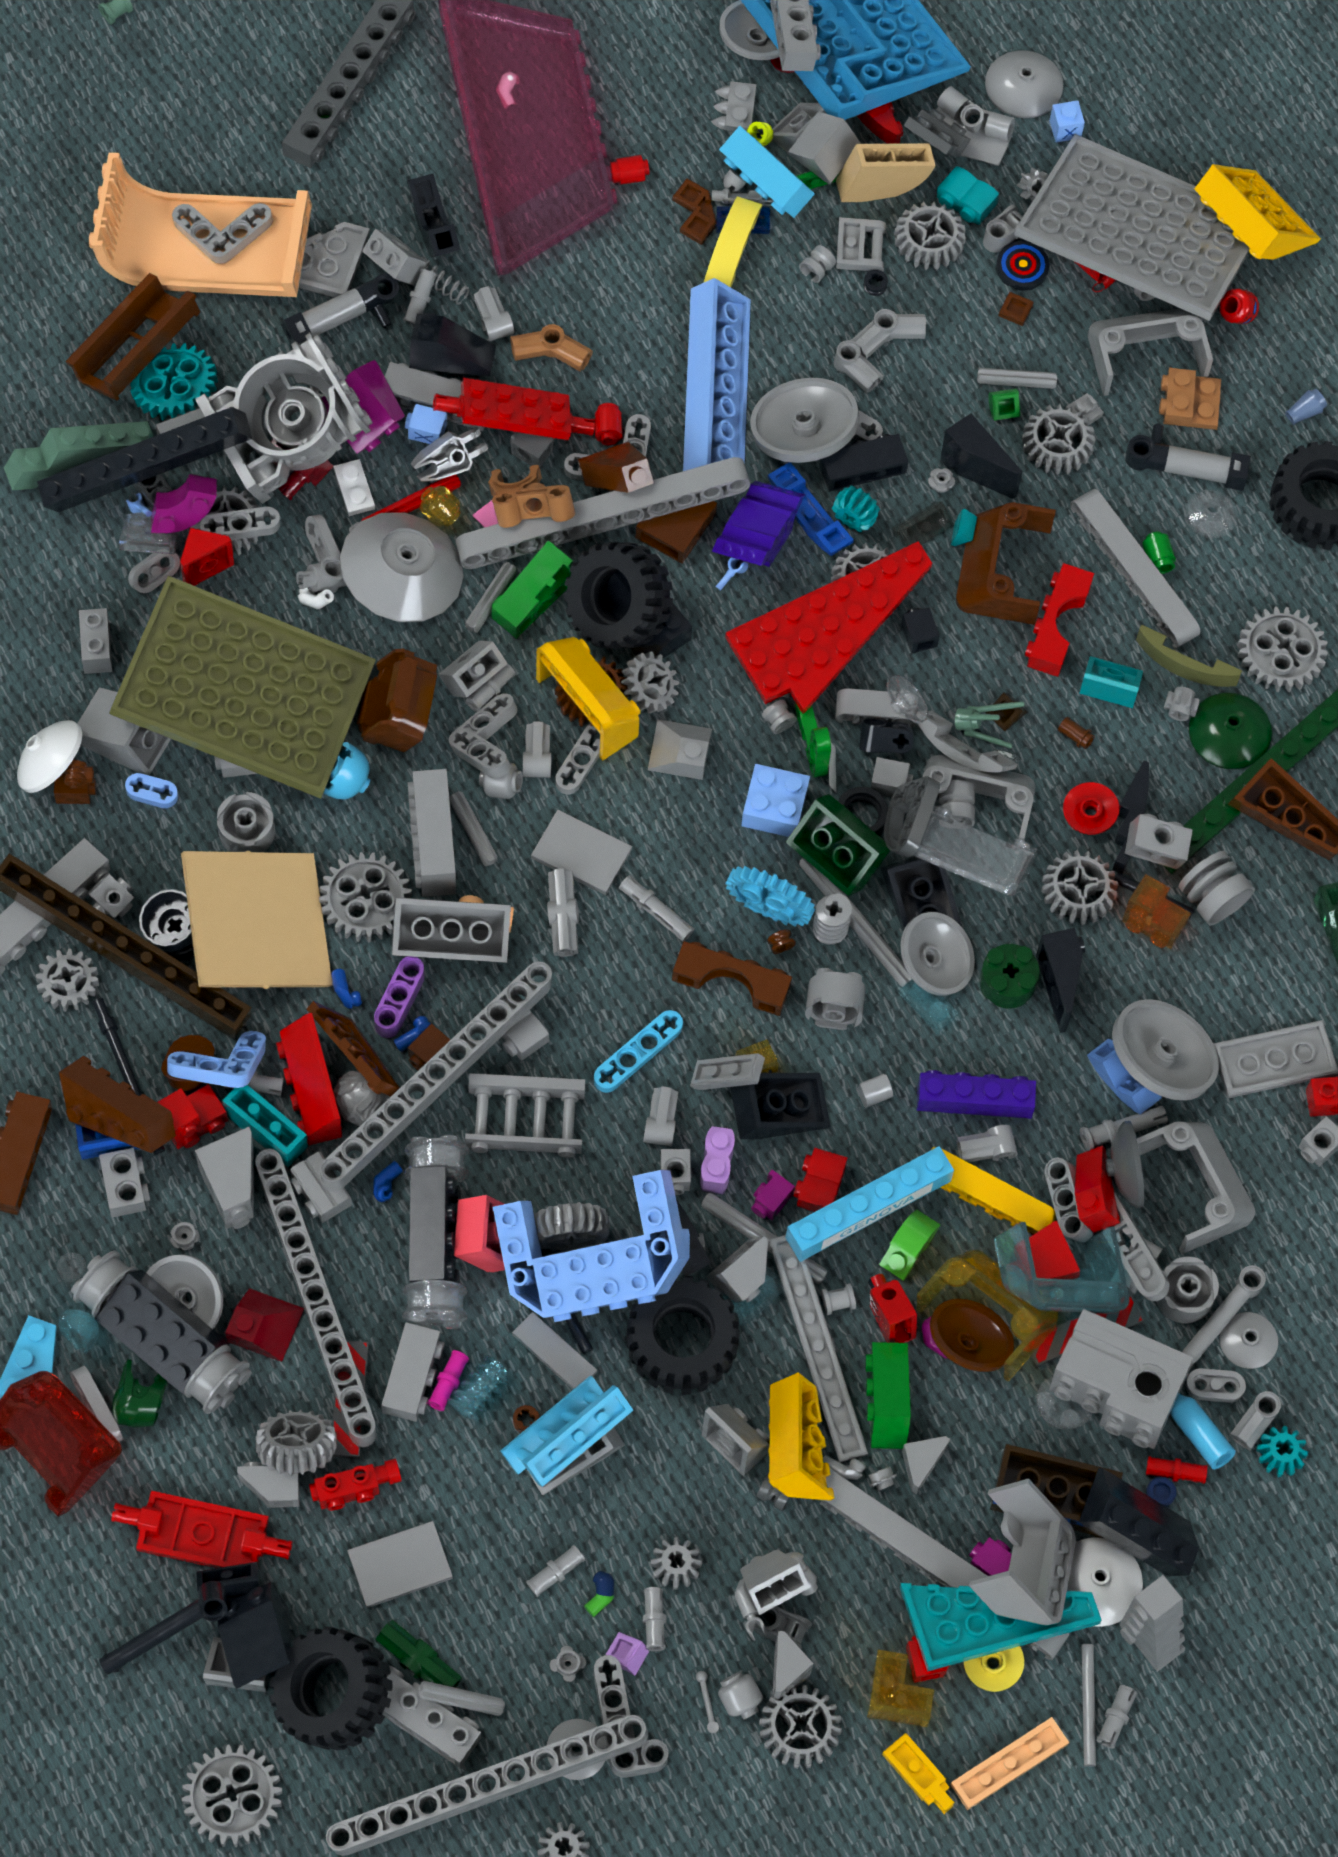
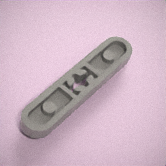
(1141, 1262)

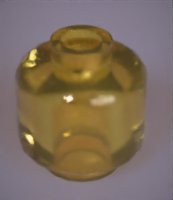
(440, 506)

